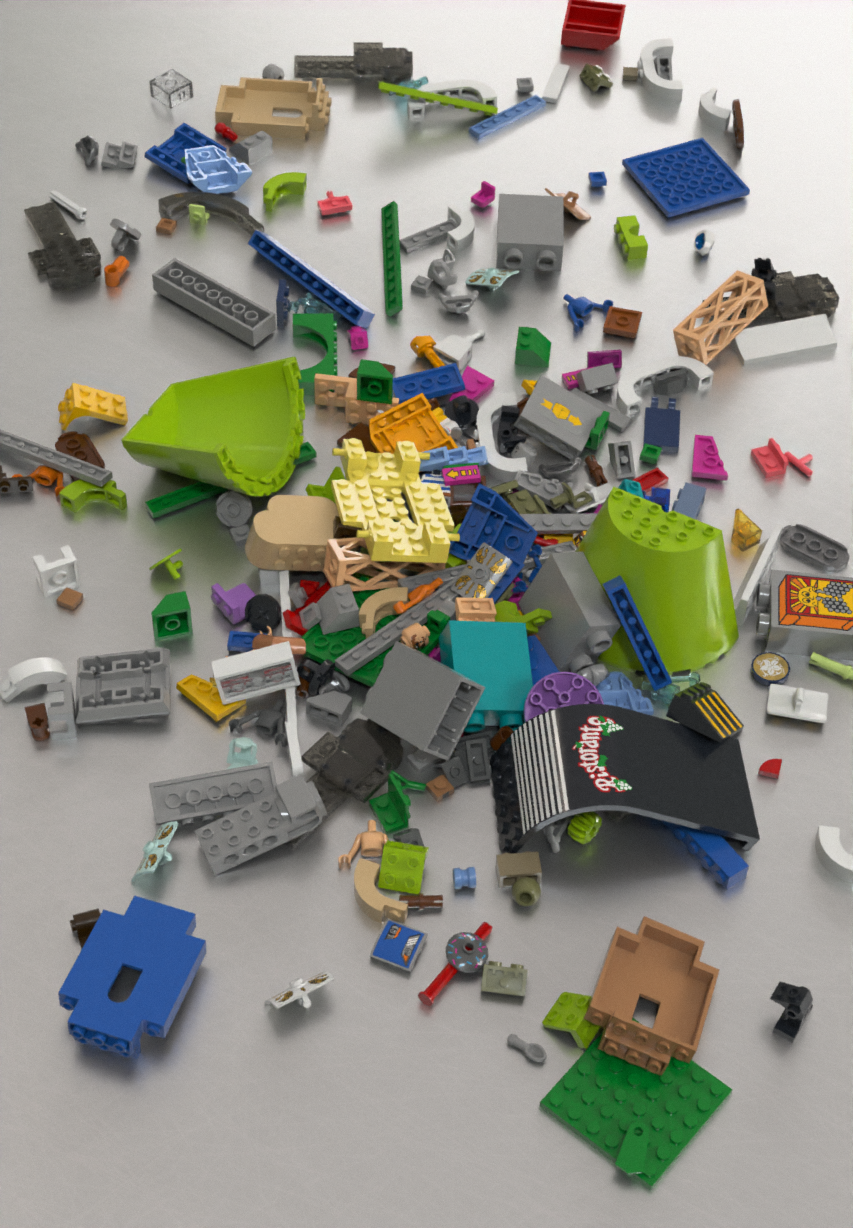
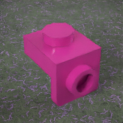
(484, 196)
(358, 337)

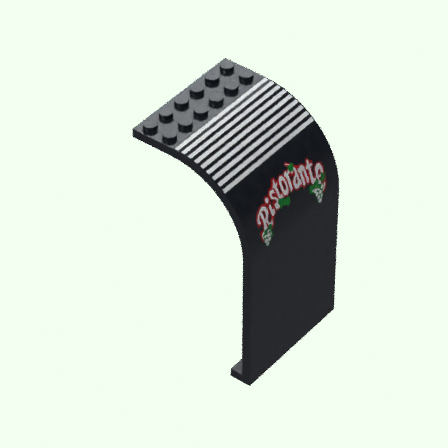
(618, 761)

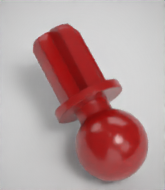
(225, 132)

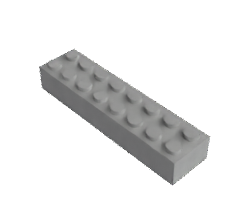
(214, 302)

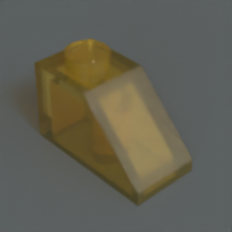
(744, 531)

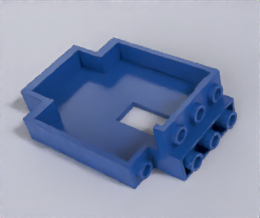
(147, 939)

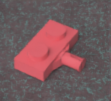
(334, 204)

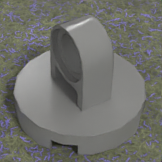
(123, 234)
(234, 508)

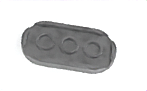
(814, 547)

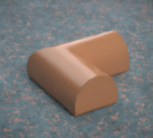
(297, 645)

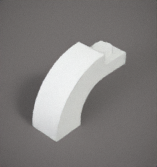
(30, 673)

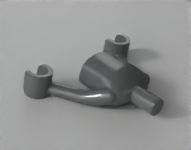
(266, 723)

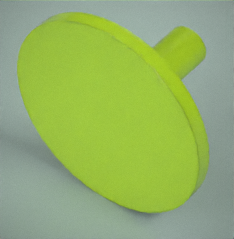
(172, 568)

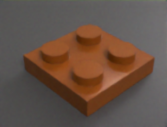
(622, 322)

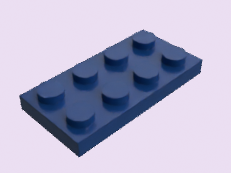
(430, 382)

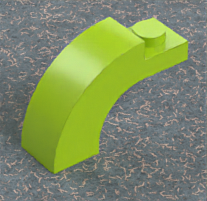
(508, 612)

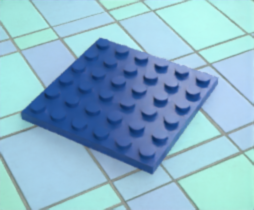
(685, 177)

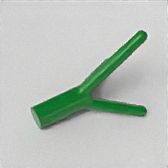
(408, 784)

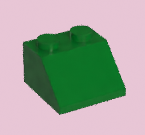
(532, 348)
(374, 382)
(172, 617)

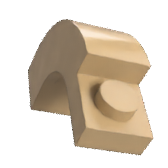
(380, 606)
(370, 900)

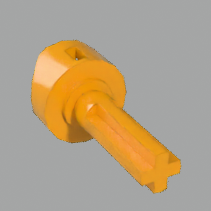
(426, 350)

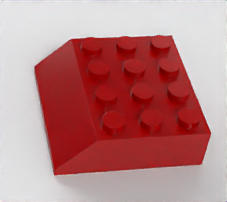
(592, 24)

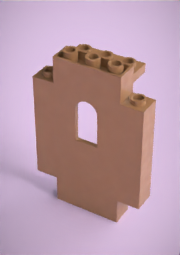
(661, 968)

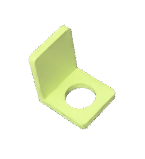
(197, 214)

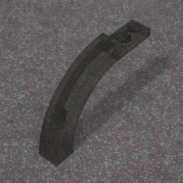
(214, 204)

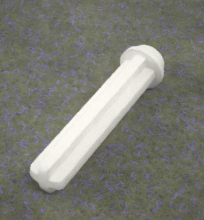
(79, 212)

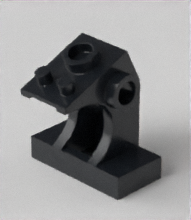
(765, 271)
(505, 438)
(797, 1007)

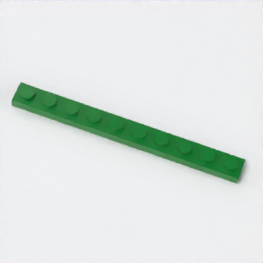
(391, 259)
(202, 490)

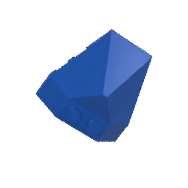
(494, 523)

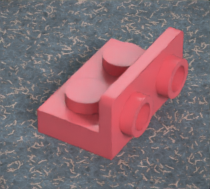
(770, 459)

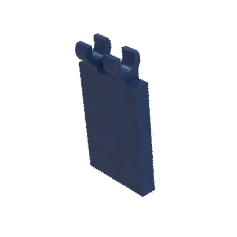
(662, 426)

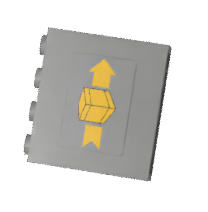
(558, 418)

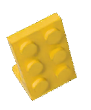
(91, 402)

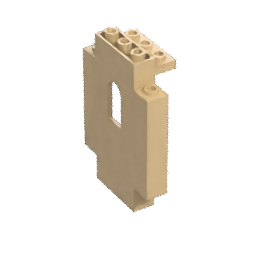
(252, 104)

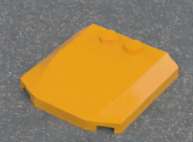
(409, 422)

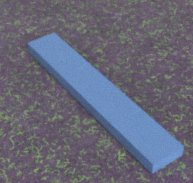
(507, 116)

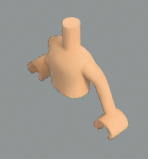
(371, 844)

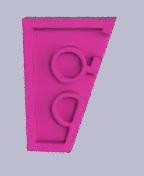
(475, 384)

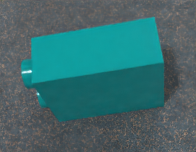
(498, 660)

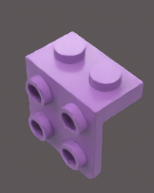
(233, 601)

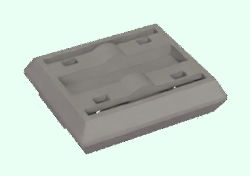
(123, 691)

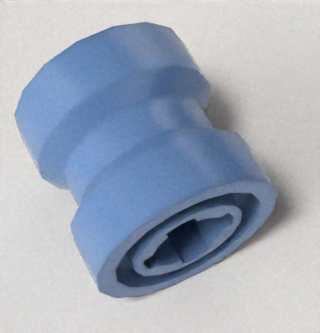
(464, 878)

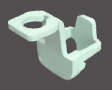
(244, 757)

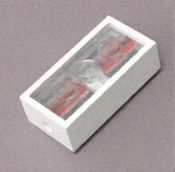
(255, 673)

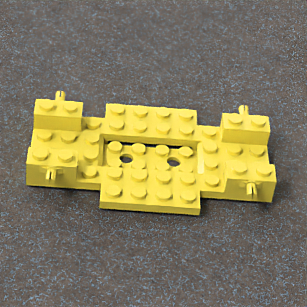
(364, 504)

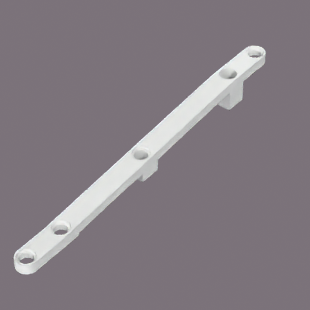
(281, 577)

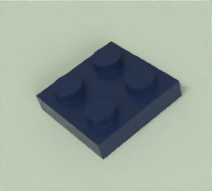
(282, 303)

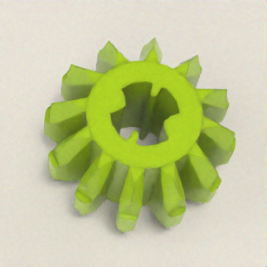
(584, 827)

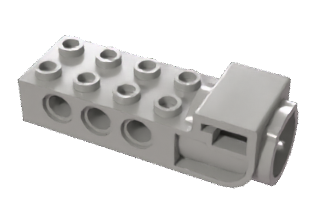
(262, 825)

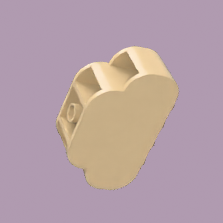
(292, 533)

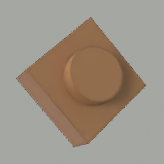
(440, 788)

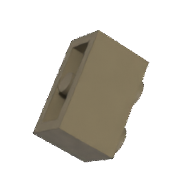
(517, 865)

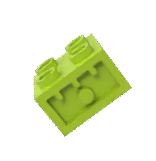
(402, 867)

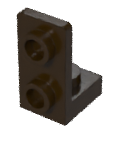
(14, 484)

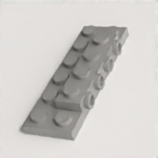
(211, 793)

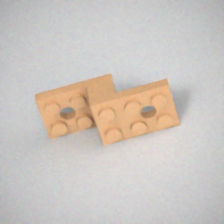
(346, 396)

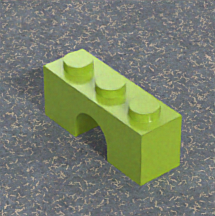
(632, 245)

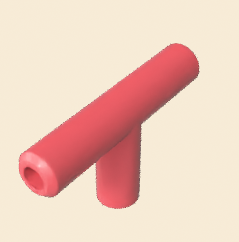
(800, 464)

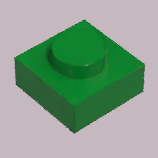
(650, 453)

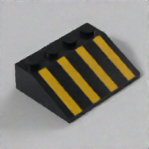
(704, 712)

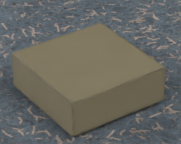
(630, 73)

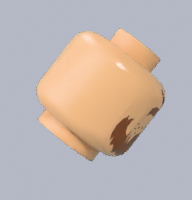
(415, 636)

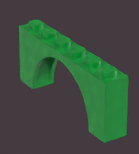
(320, 330)

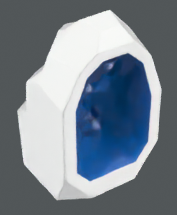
(704, 242)

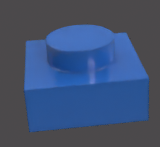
(597, 179)

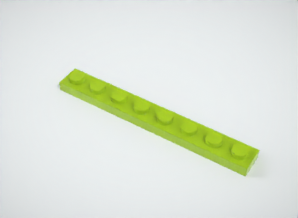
(431, 97)

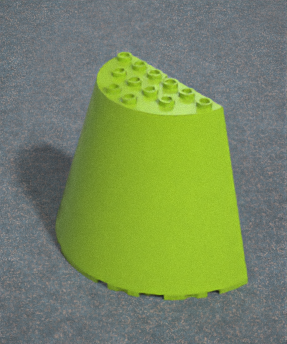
(226, 428)
(674, 577)

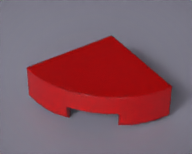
(310, 586)
(770, 768)

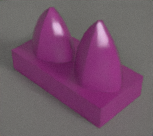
(600, 358)

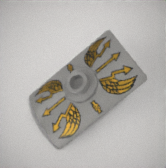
(481, 573)

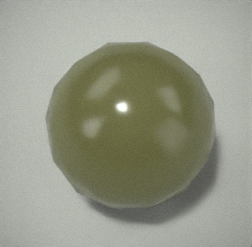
(526, 890)

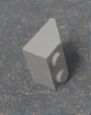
(253, 147)
(338, 609)

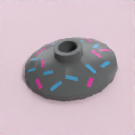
(463, 959)

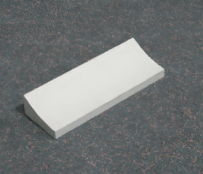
(784, 339)
(756, 575)

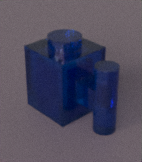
(659, 496)

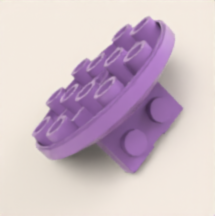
(558, 691)

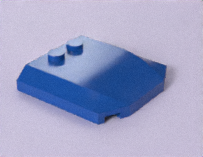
(170, 152)

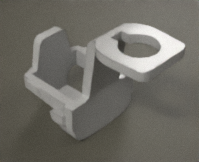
(443, 266)

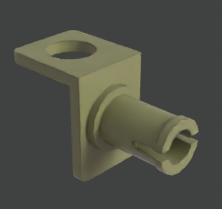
(568, 497)

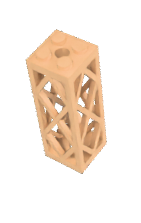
(750, 295)
(339, 569)

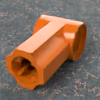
(115, 271)

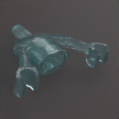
(410, 83)
(312, 306)
(667, 692)

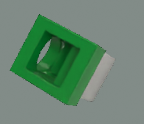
(441, 616)

